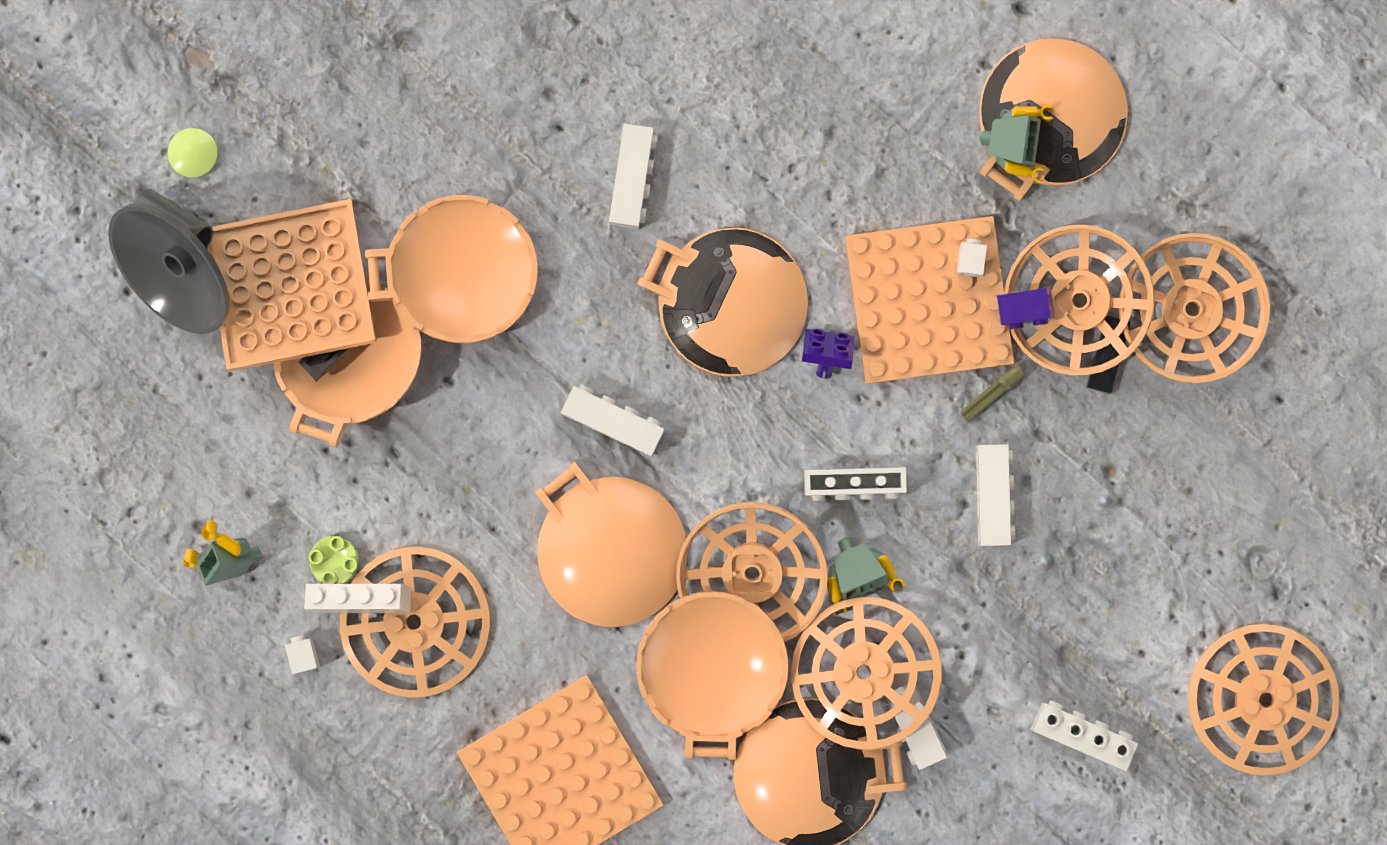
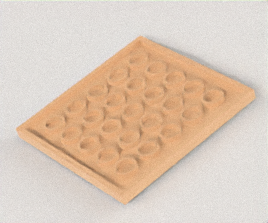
(292, 285)
(917, 311)
(561, 772)

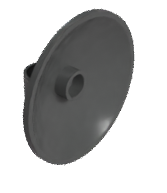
(168, 262)

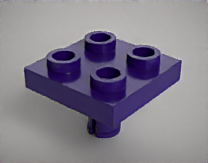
(828, 350)

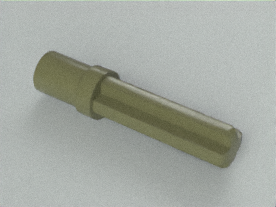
(1003, 384)

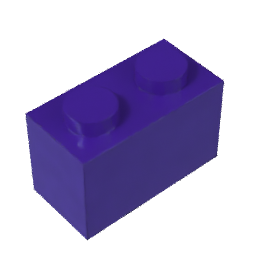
(1025, 307)

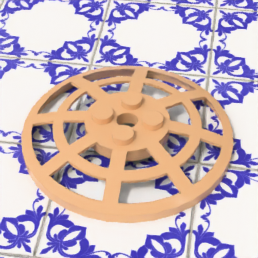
(1097, 294)
(1208, 303)
(758, 556)
(431, 625)
(882, 673)
(1248, 694)

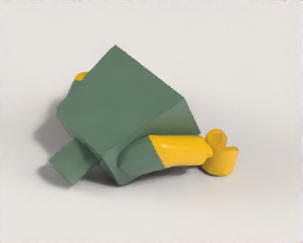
(1015, 139)
(223, 558)
(858, 572)

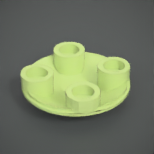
(192, 153)
(333, 560)

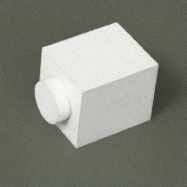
(971, 258)
(302, 654)

